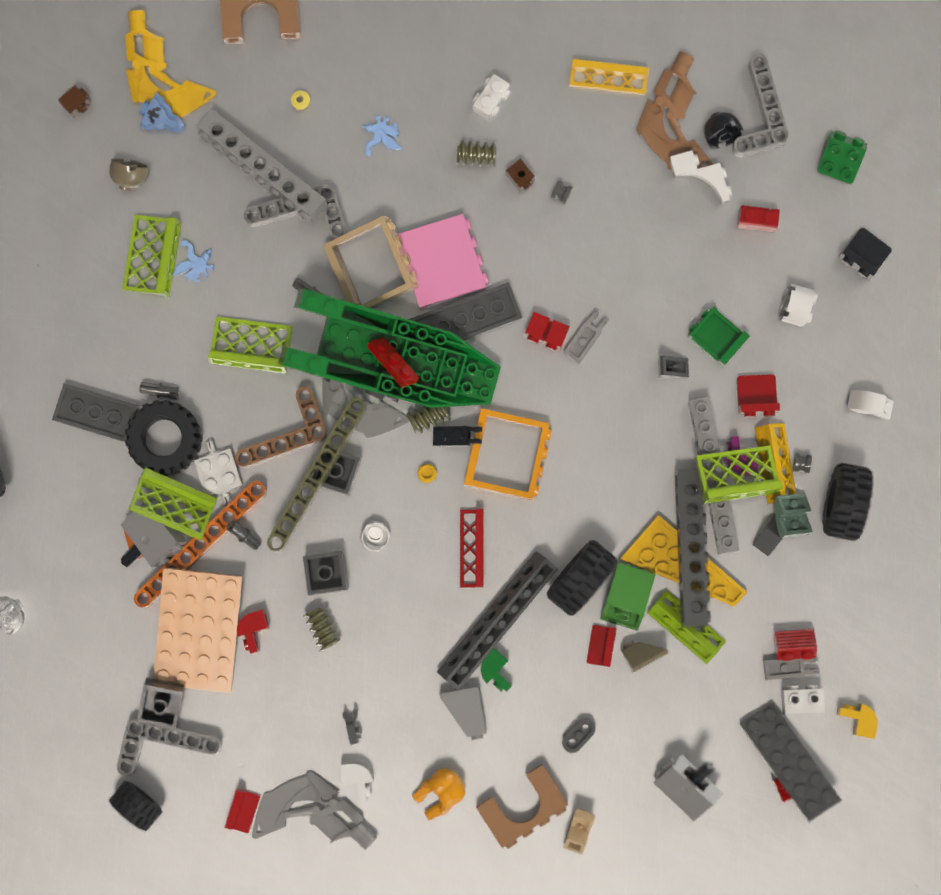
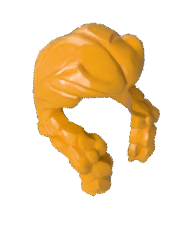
(447, 787)

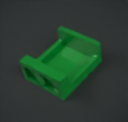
(717, 336)

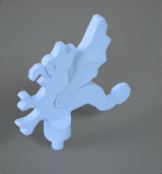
(381, 129)
(198, 264)

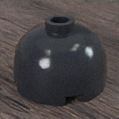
(722, 128)

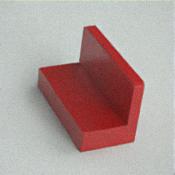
(601, 645)
(242, 811)

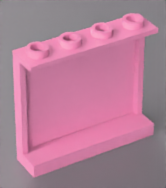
(443, 260)

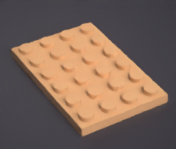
(198, 629)

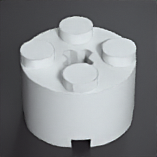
(797, 305)

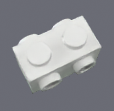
(489, 100)
(803, 700)

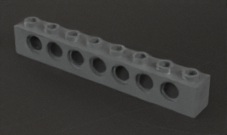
(690, 618)
(497, 620)

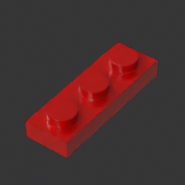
(392, 362)

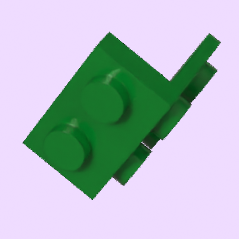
(842, 157)

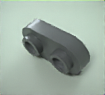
(578, 735)

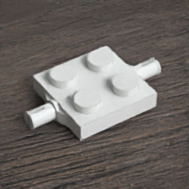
(218, 472)

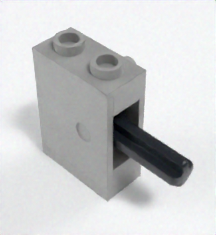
(151, 539)
(688, 786)

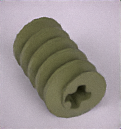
(476, 153)
(427, 417)
(322, 628)

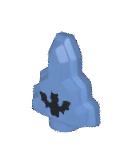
(159, 115)

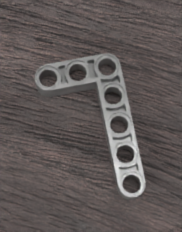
(766, 110)
(282, 212)
(163, 738)

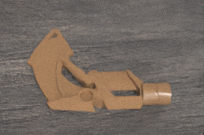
(651, 121)

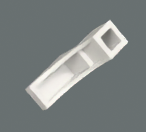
(686, 165)

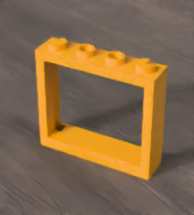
(537, 471)

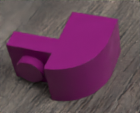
(734, 444)

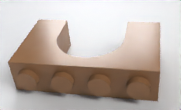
(234, 10)
(507, 830)

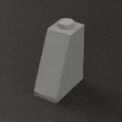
(466, 710)

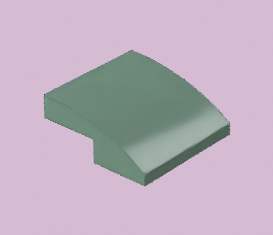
(792, 515)

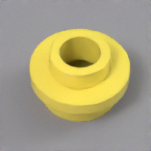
(303, 105)

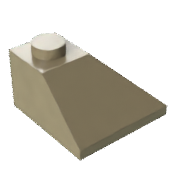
(641, 654)

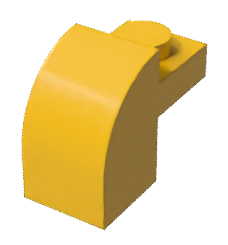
(866, 720)

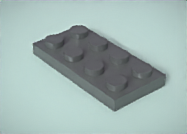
(93, 412)

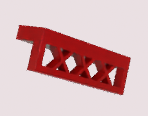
(479, 548)

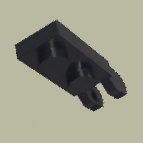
(455, 436)

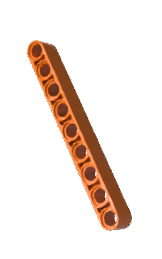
(210, 541)

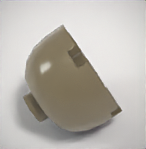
(127, 174)

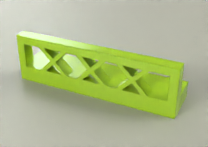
(695, 641)

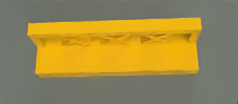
(612, 70)
(767, 436)

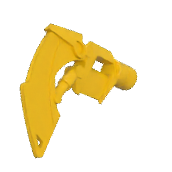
(182, 98)

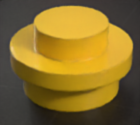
(427, 473)

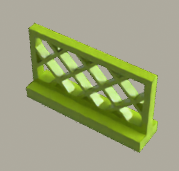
(168, 255)
(245, 360)
(743, 490)
(177, 493)

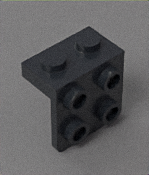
(865, 253)

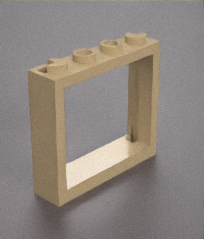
(396, 246)

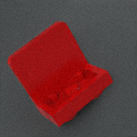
(757, 395)

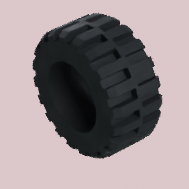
(145, 419)
(847, 501)
(582, 577)

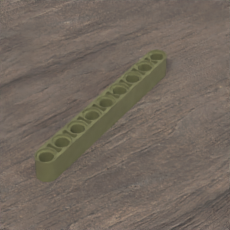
(316, 485)

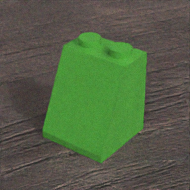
(628, 596)

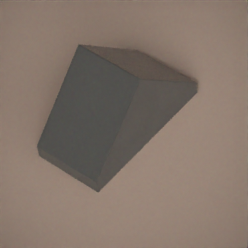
(673, 367)
(768, 538)

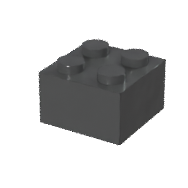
(342, 474)
(325, 573)

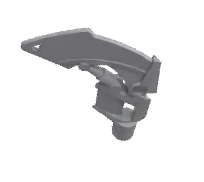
(377, 418)
(276, 805)

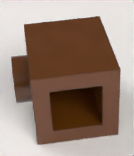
(75, 101)
(520, 175)

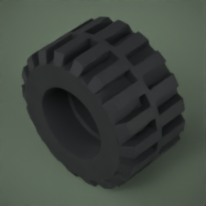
(135, 805)

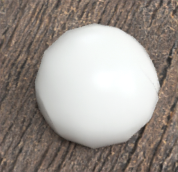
(375, 536)

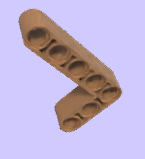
(291, 446)

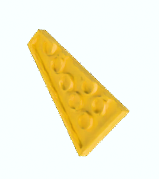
(658, 553)

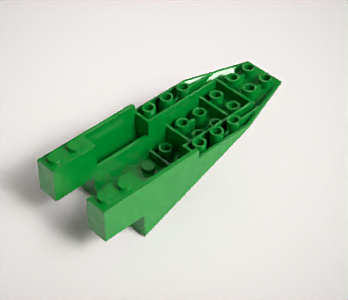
(446, 365)

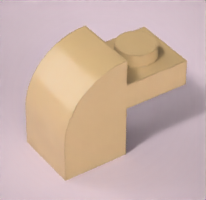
(579, 831)

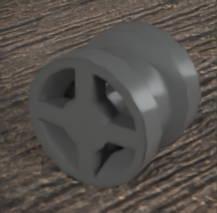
(561, 192)
(802, 463)

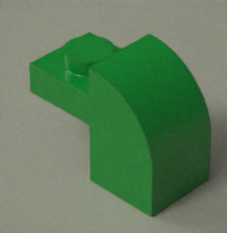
(491, 666)

